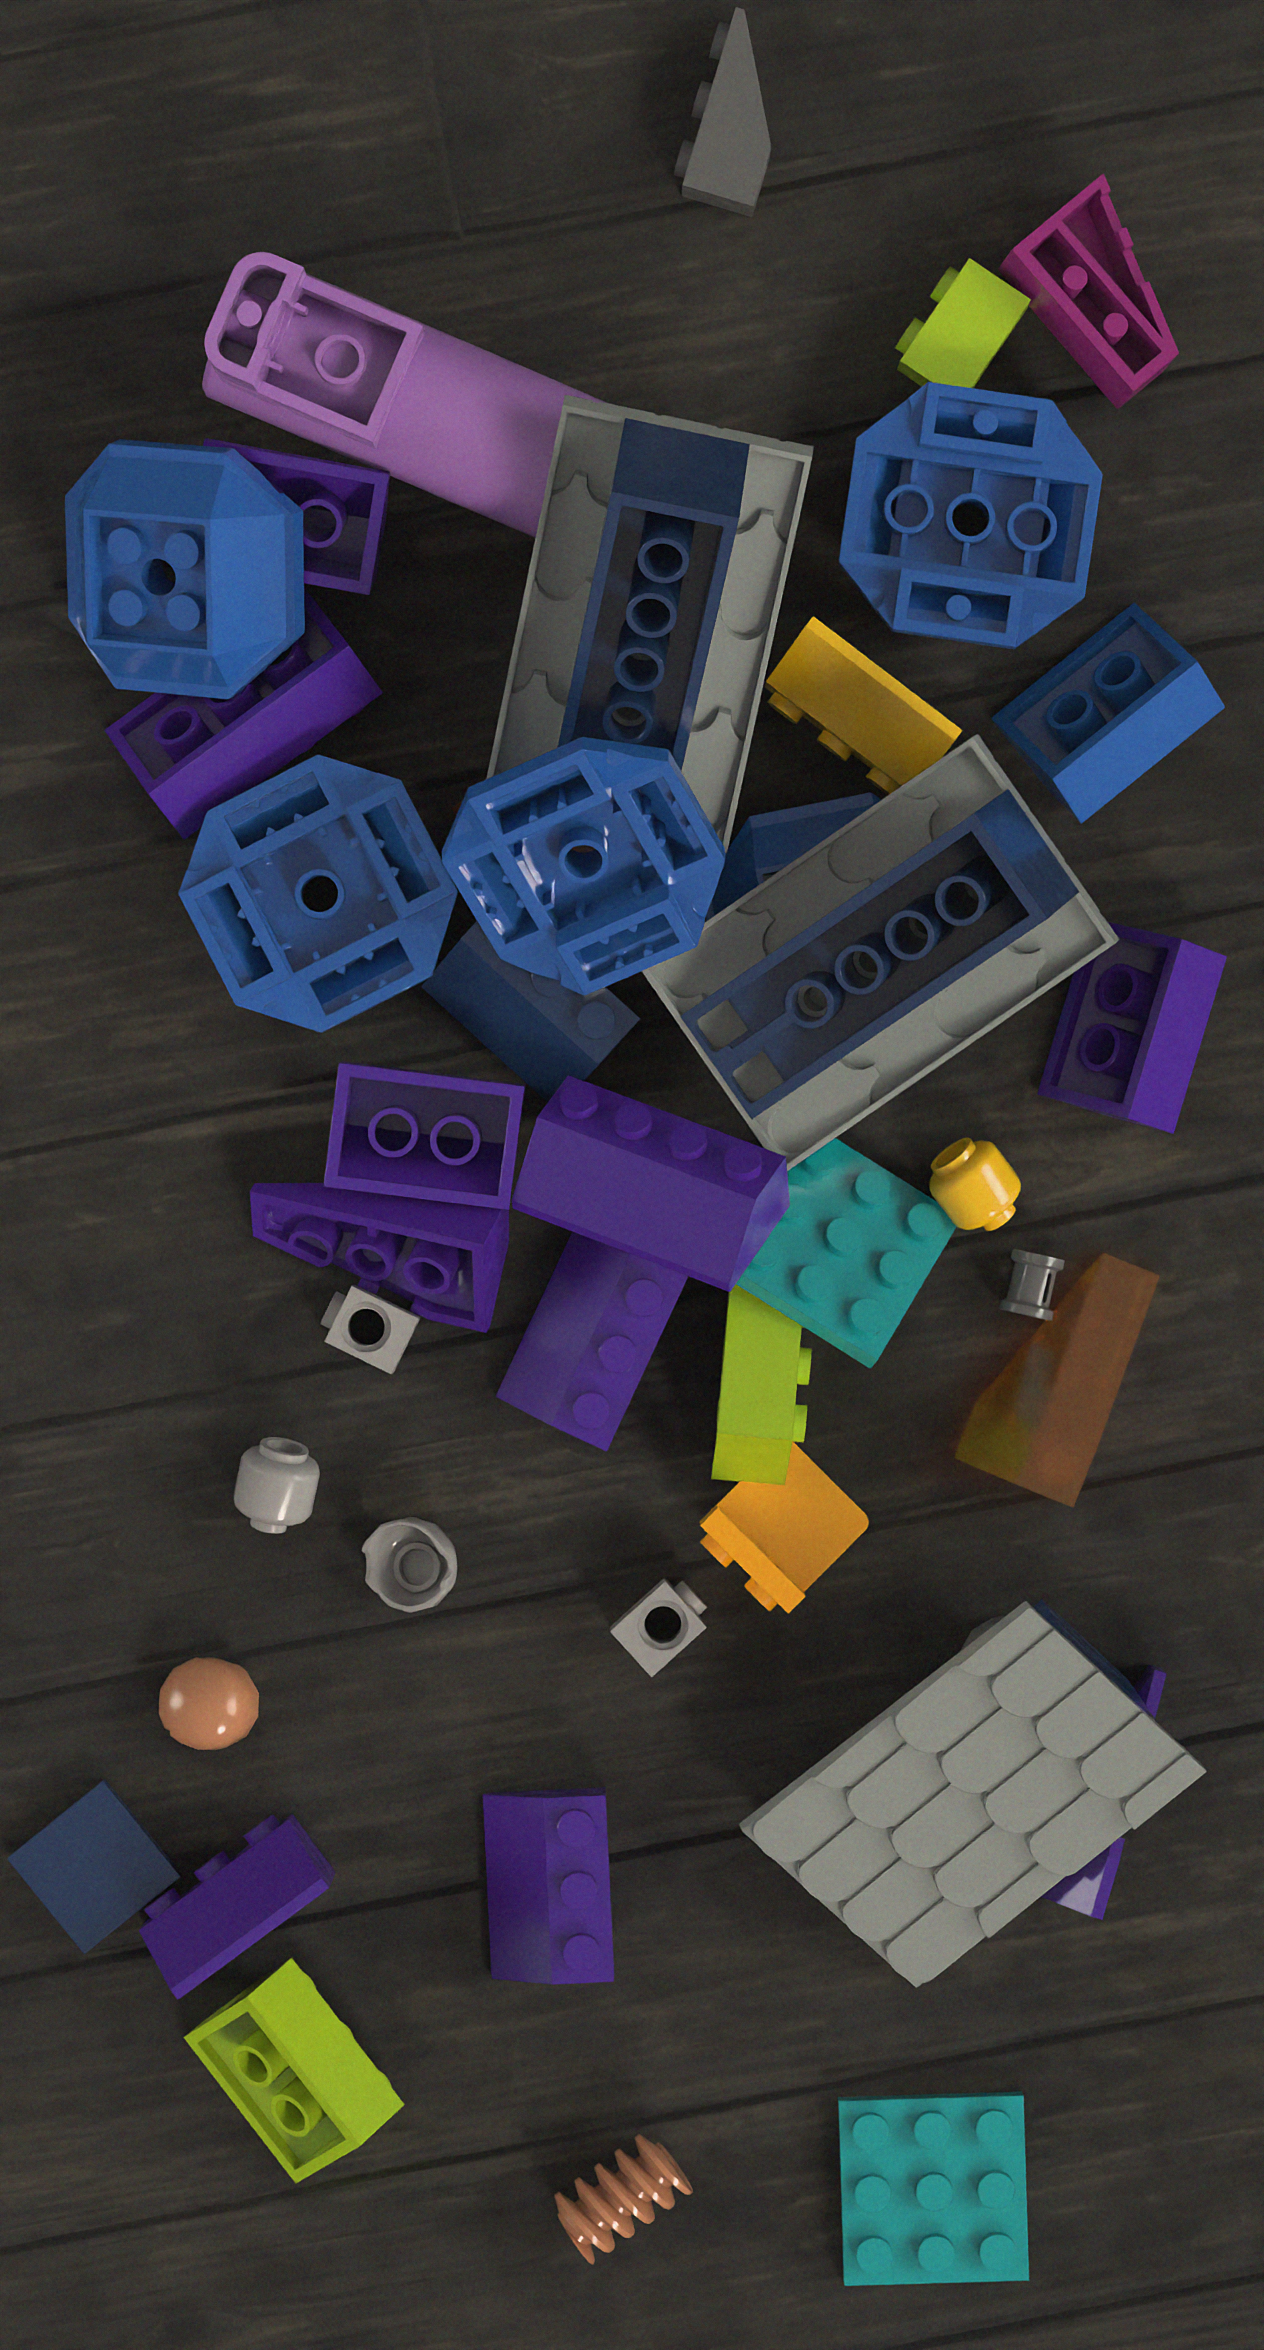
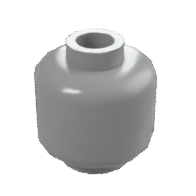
(276, 1484)

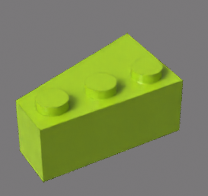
(758, 1392)

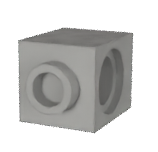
(398, 1328)
(654, 1652)

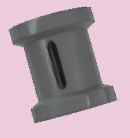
(1031, 1284)

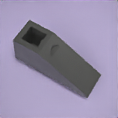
(733, 138)

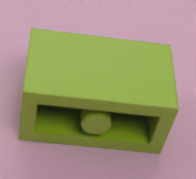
(964, 329)

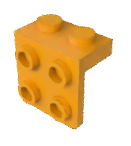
(783, 1531)

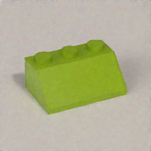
(294, 2071)

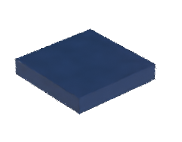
(94, 1866)

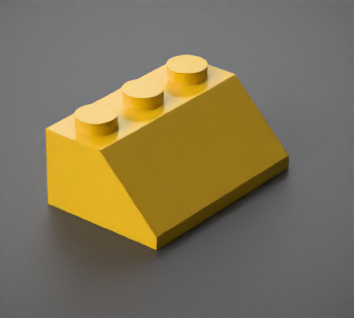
(858, 708)

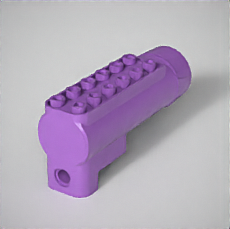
(384, 390)

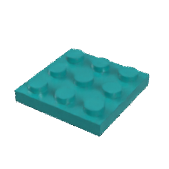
(848, 1250)
(933, 2188)

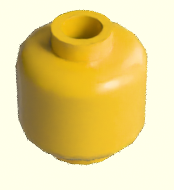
(974, 1184)

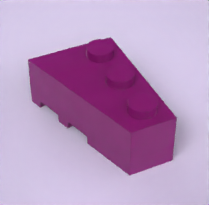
(1093, 294)

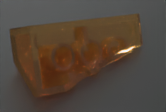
(1056, 1394)

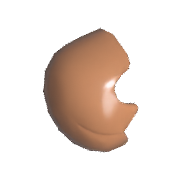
(208, 1703)

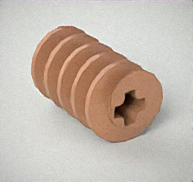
(620, 2196)

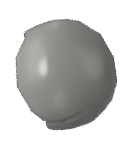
(410, 1564)

